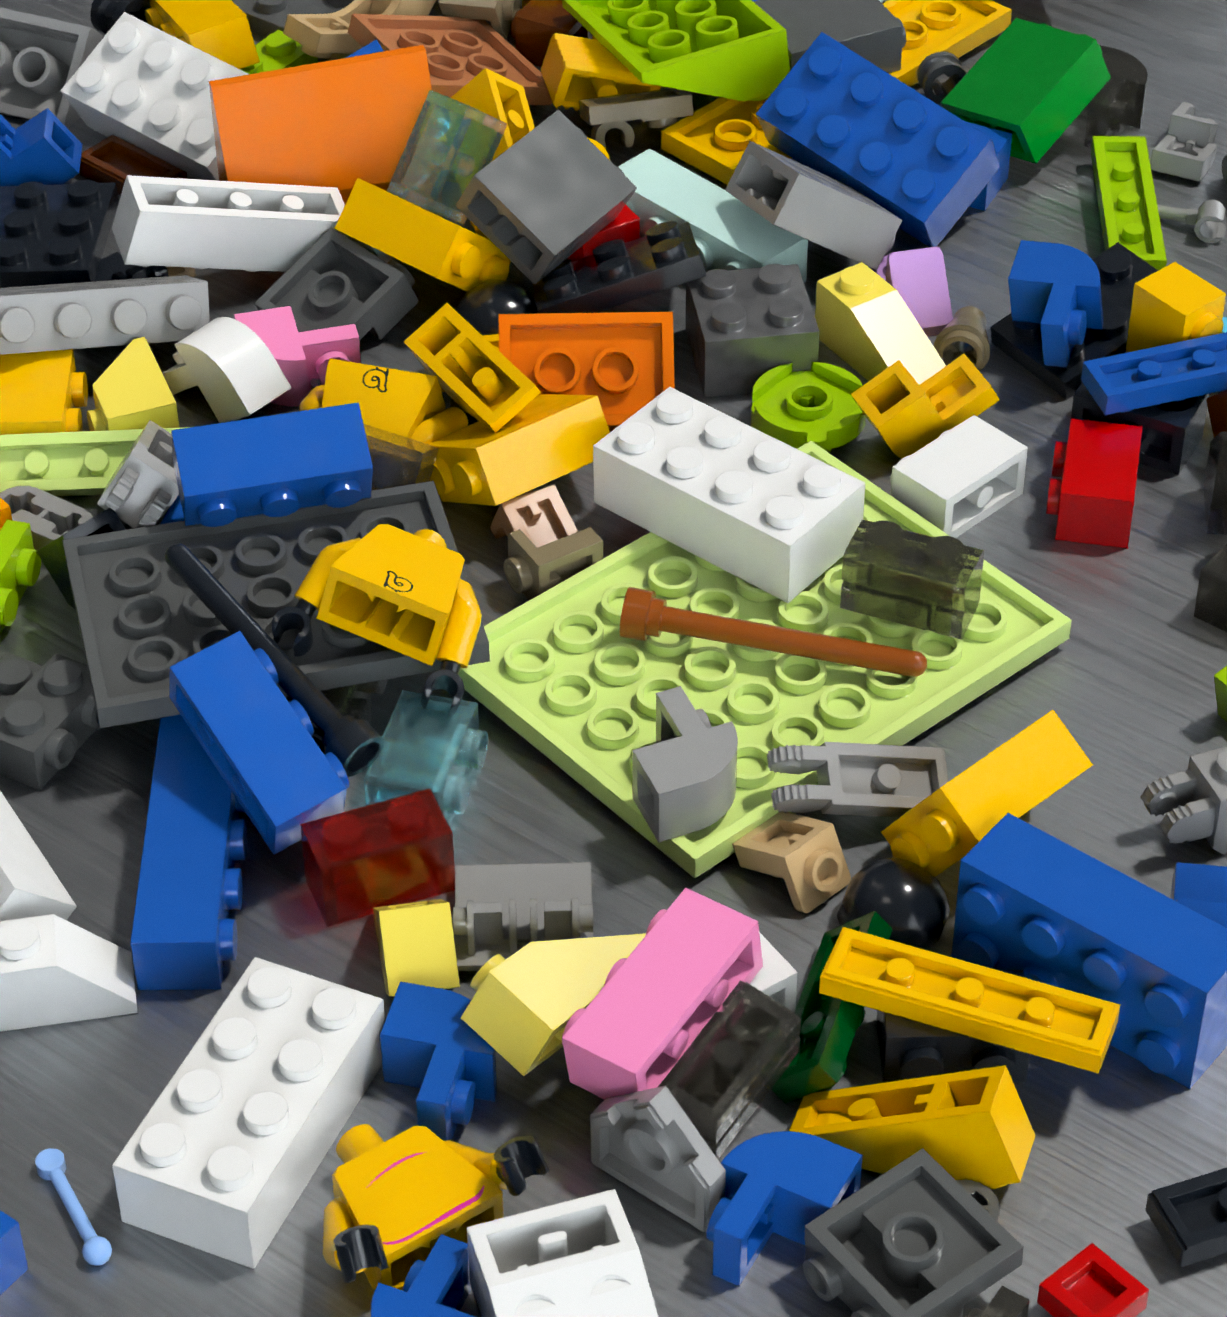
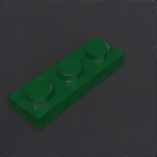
(825, 1023)

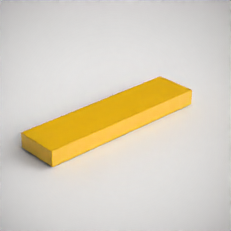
(970, 999)

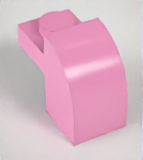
(301, 354)

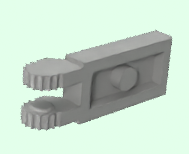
(858, 778)

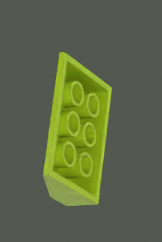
(692, 44)

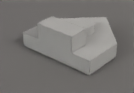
(658, 1152)

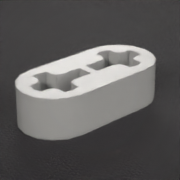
(46, 513)

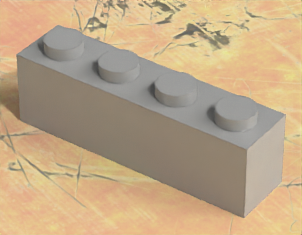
(101, 313)

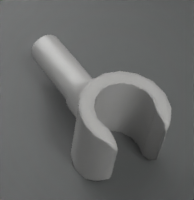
(1204, 229)

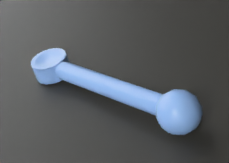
(52, 1166)

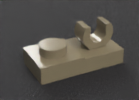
(656, 107)

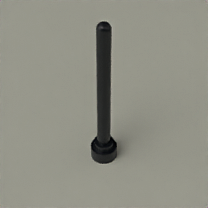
(349, 739)

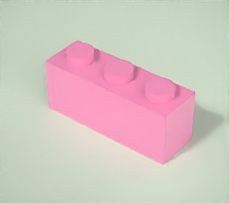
(661, 996)

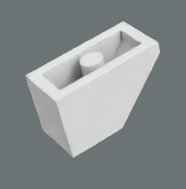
(60, 974)

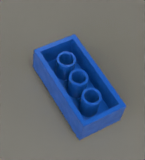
(879, 138)
(1100, 934)

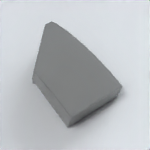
(1187, 147)

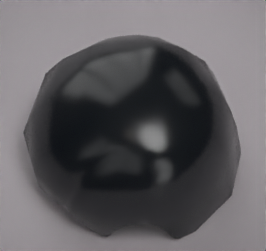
(494, 297)
(903, 896)

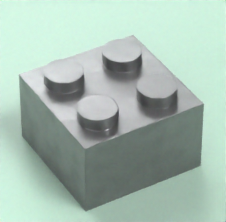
(748, 324)

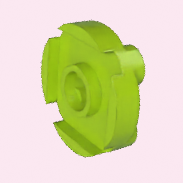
(787, 401)

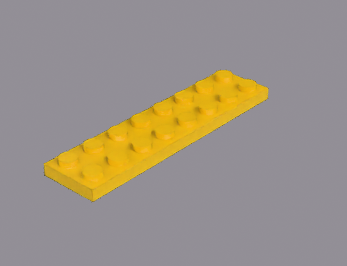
(722, 129)

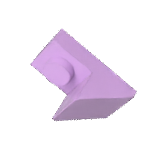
(922, 284)

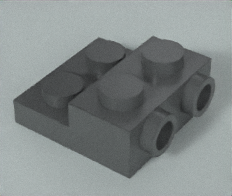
(343, 285)
(43, 716)
(908, 1245)

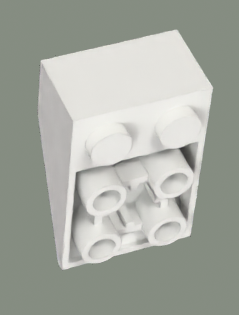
(560, 1262)

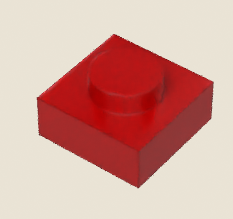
(1092, 1287)

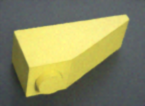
(872, 325)
(534, 992)

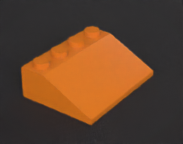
(320, 120)

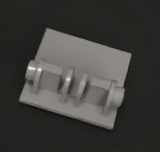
(517, 904)

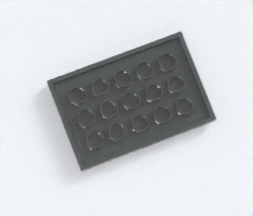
(144, 618)

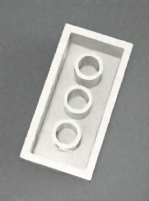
(151, 94)
(728, 493)
(251, 1112)

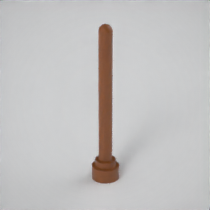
(649, 616)

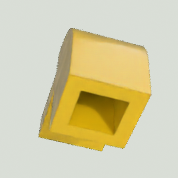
(917, 414)

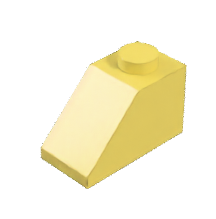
(132, 393)
(416, 944)

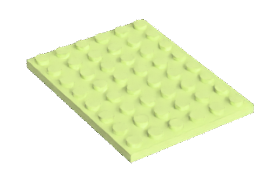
(591, 695)

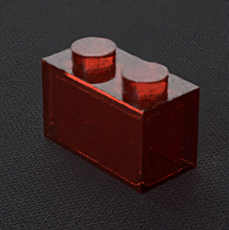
(378, 856)

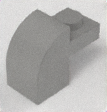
(689, 772)

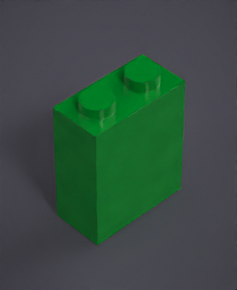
(1030, 85)

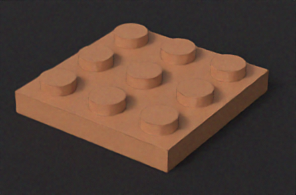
(454, 50)

